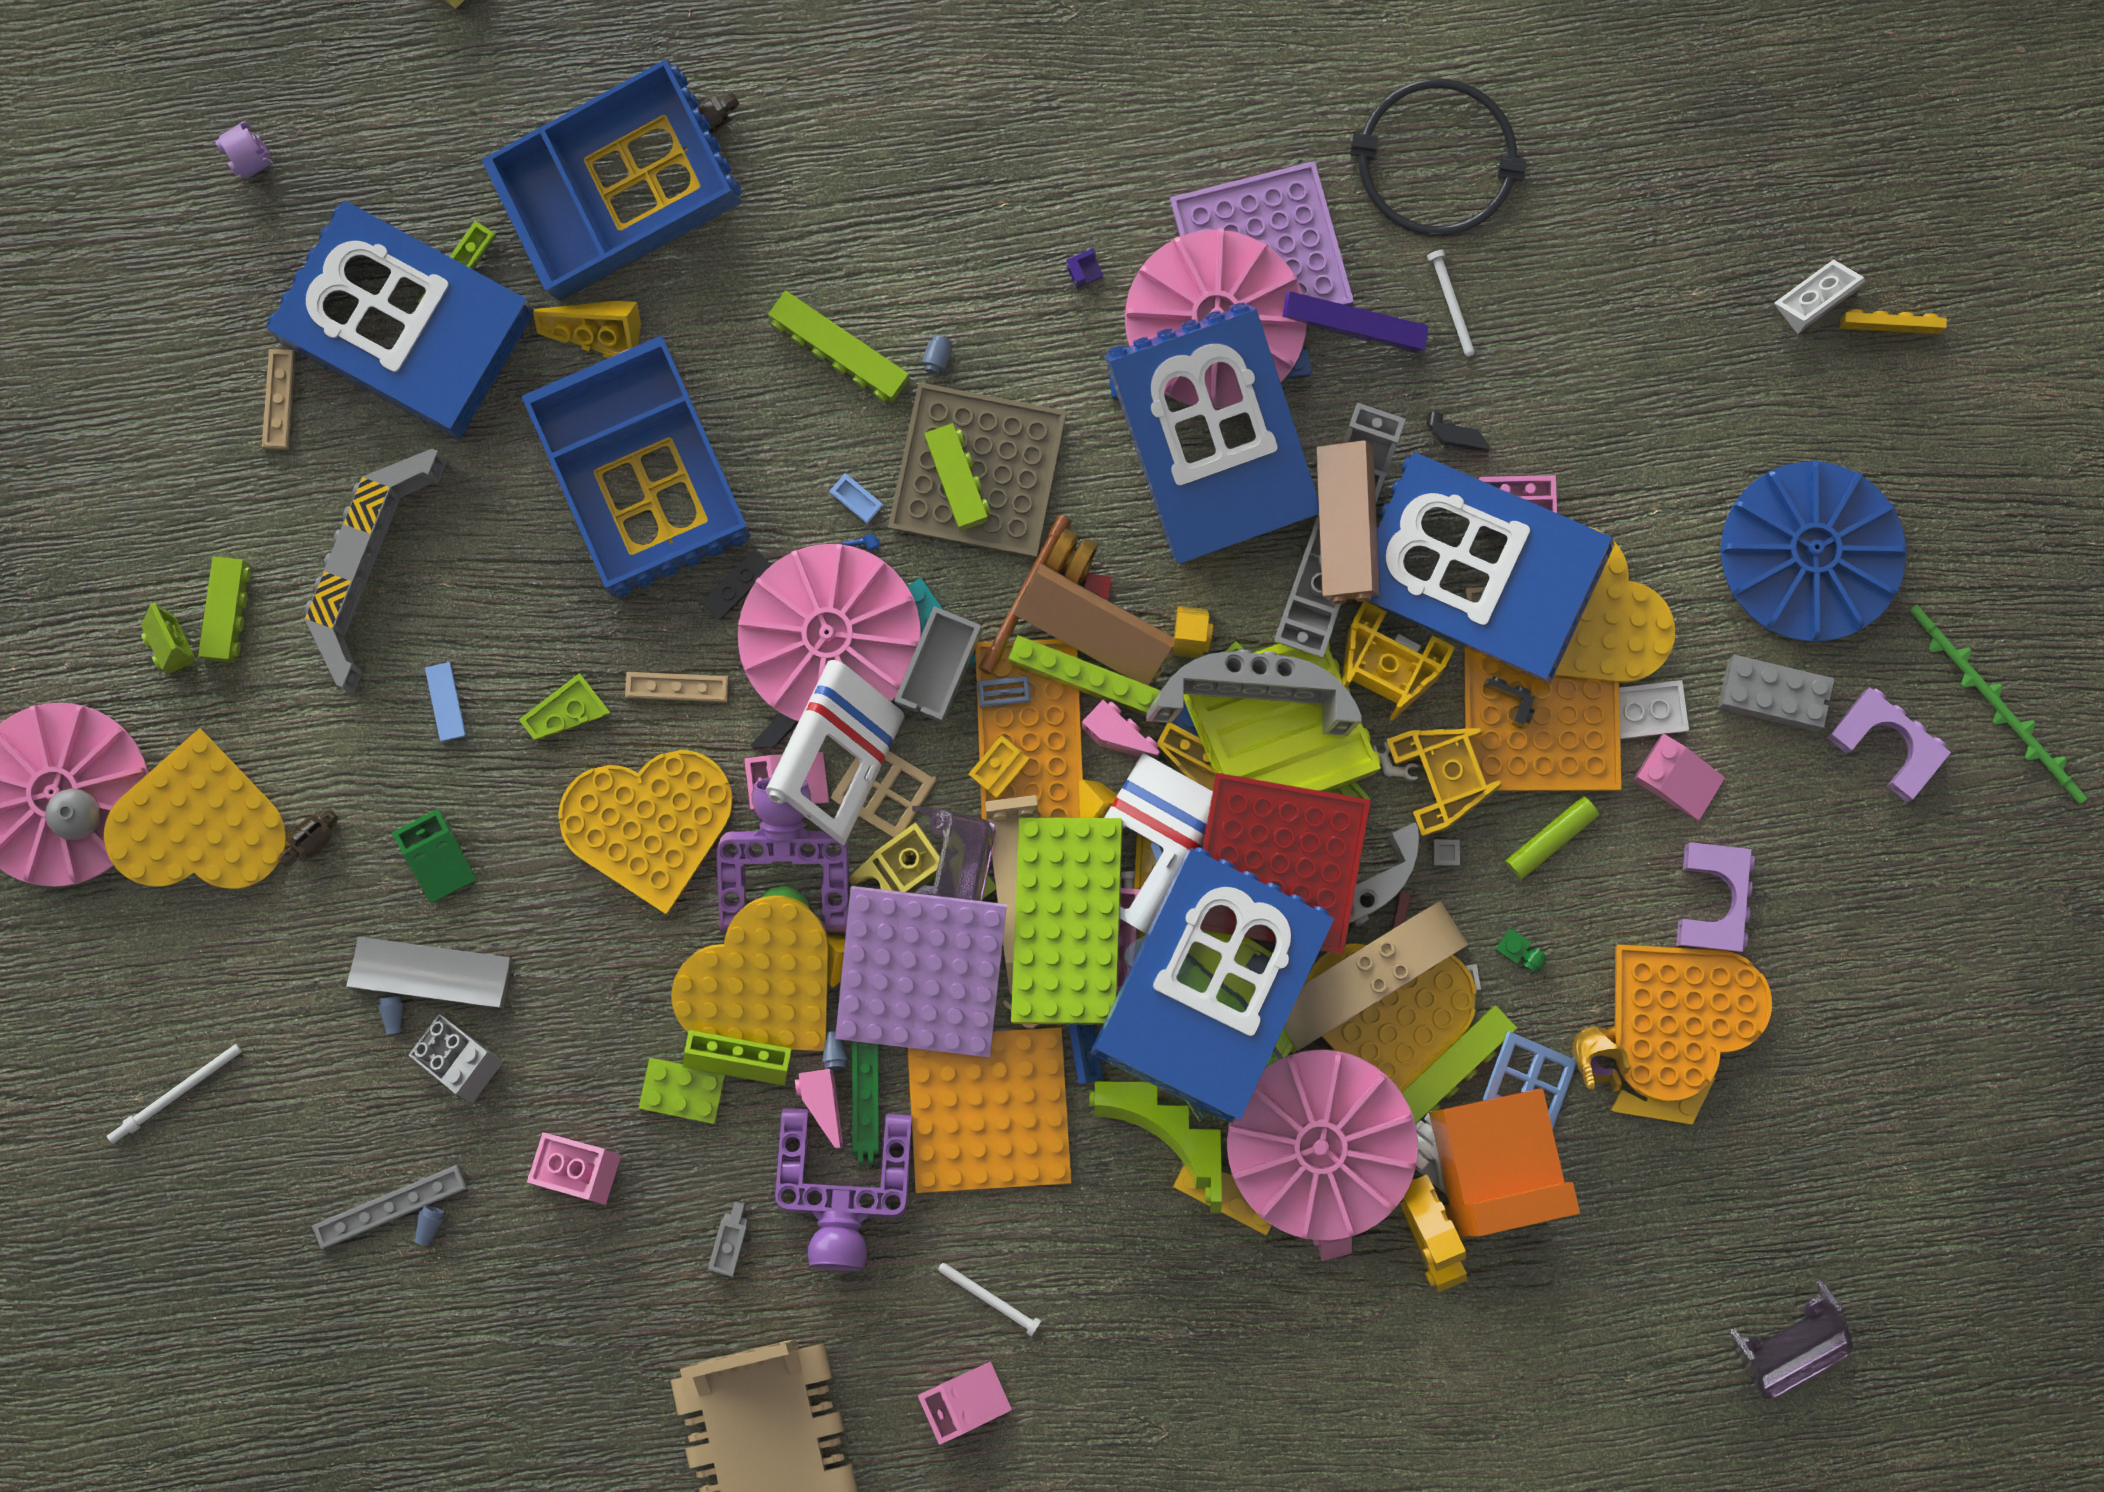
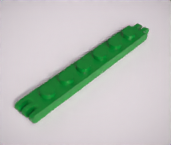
(865, 1100)

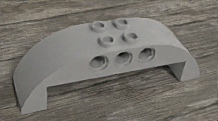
(1260, 678)
(1387, 884)

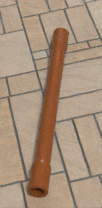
(994, 652)

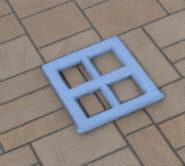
(1541, 1052)

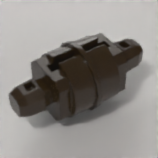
(716, 110)
(308, 838)

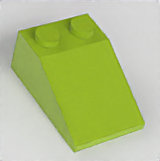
(166, 640)

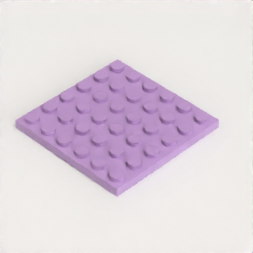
(1285, 213)
(920, 971)

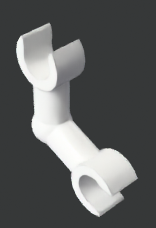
(1390, 770)

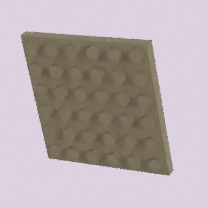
(1011, 453)

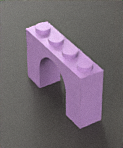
(1924, 752)
(1733, 867)

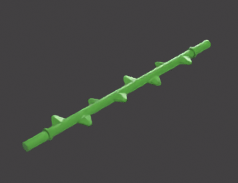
(2003, 713)

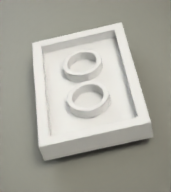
(1652, 710)

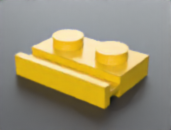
(999, 766)

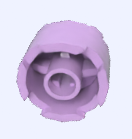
(245, 150)

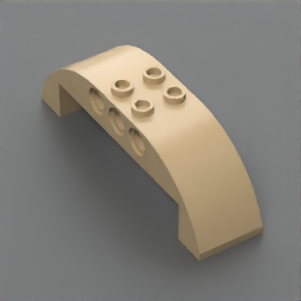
(1372, 974)

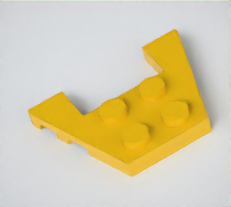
(1679, 1112)

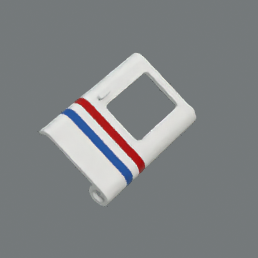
(859, 722)
(1168, 812)

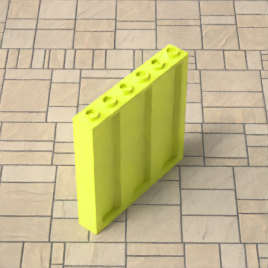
(1280, 738)

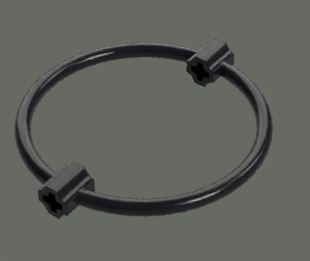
(1509, 169)

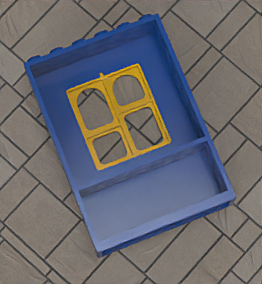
(567, 212)
(614, 418)

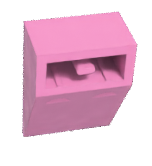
(1116, 733)
(764, 767)
(964, 1402)

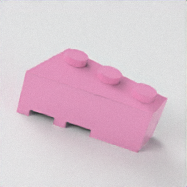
(1535, 489)

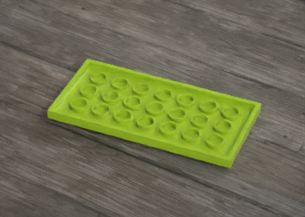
(1067, 920)

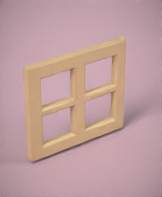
(883, 789)

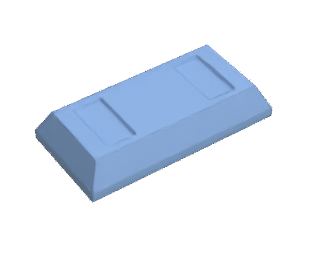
(856, 498)

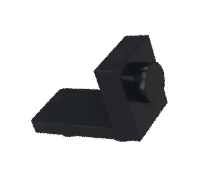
(1522, 694)

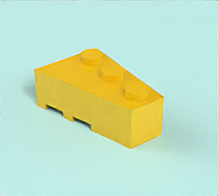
(1186, 755)

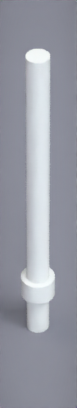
(133, 1123)

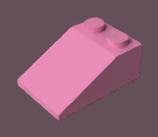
(1679, 777)
(820, 1097)
(574, 1168)

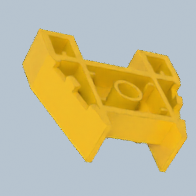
(1388, 665)
(1450, 770)
(1434, 1235)

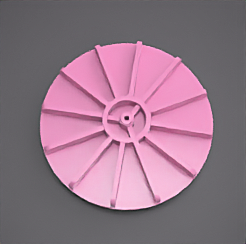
(1207, 275)
(821, 609)
(54, 751)
(1324, 1145)

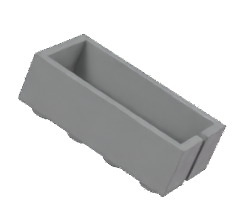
(938, 664)
(1775, 693)

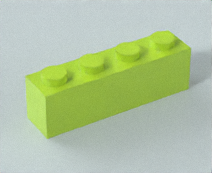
(956, 478)
(224, 609)
(736, 1057)

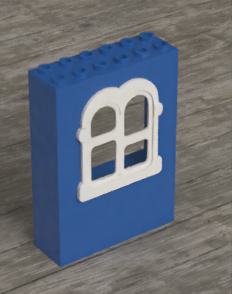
(448, 344)
(1238, 488)
(1532, 590)
(1186, 1036)

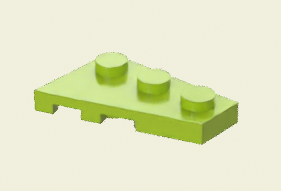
(564, 709)

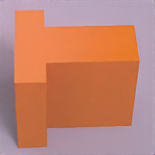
(1501, 1164)

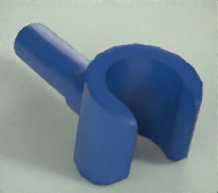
(870, 541)

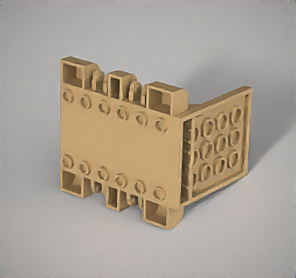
(763, 1421)

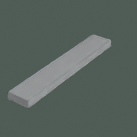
(389, 1207)

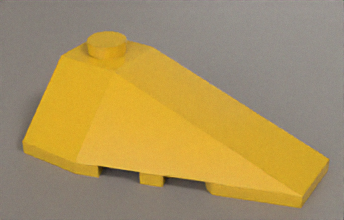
(598, 326)

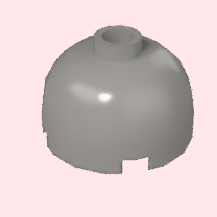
(72, 814)

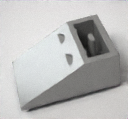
(455, 1058)

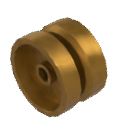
(1074, 563)

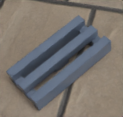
(1008, 701)

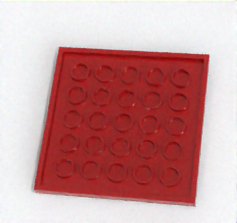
(1288, 838)

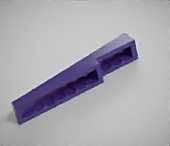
(1356, 322)

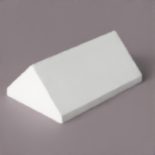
(1818, 295)

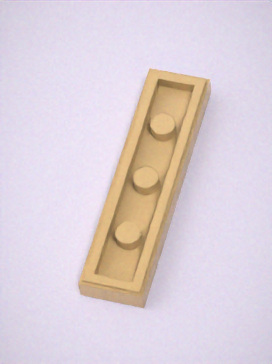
(278, 399)
(677, 687)

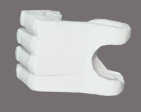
(1428, 1158)

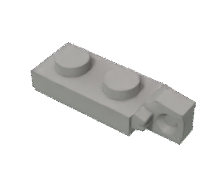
(729, 1241)

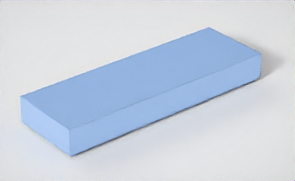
(445, 702)

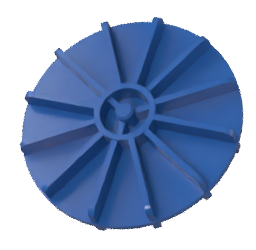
(1813, 551)

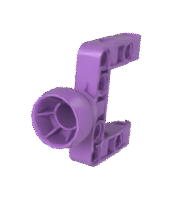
(782, 840)
(838, 1242)

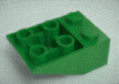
(434, 855)

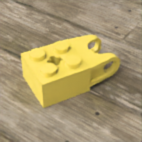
(891, 860)

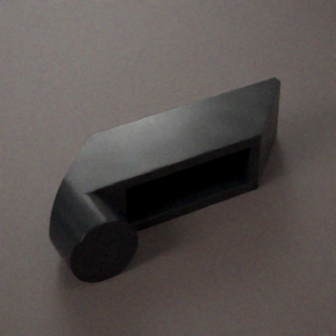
(1456, 435)
(774, 733)

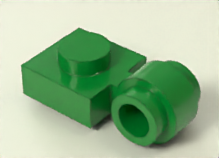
(1515, 947)

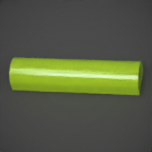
(472, 246)
(1552, 837)

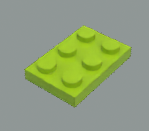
(681, 1091)

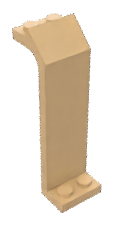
(1005, 817)

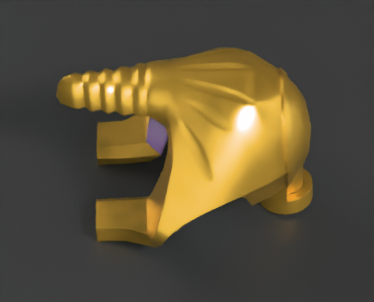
(1599, 1042)

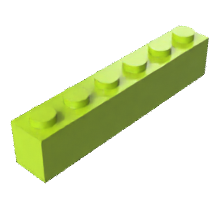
(838, 347)
(1082, 676)
(1458, 1063)

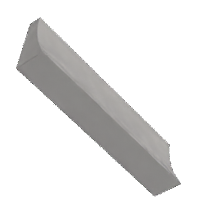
(430, 972)

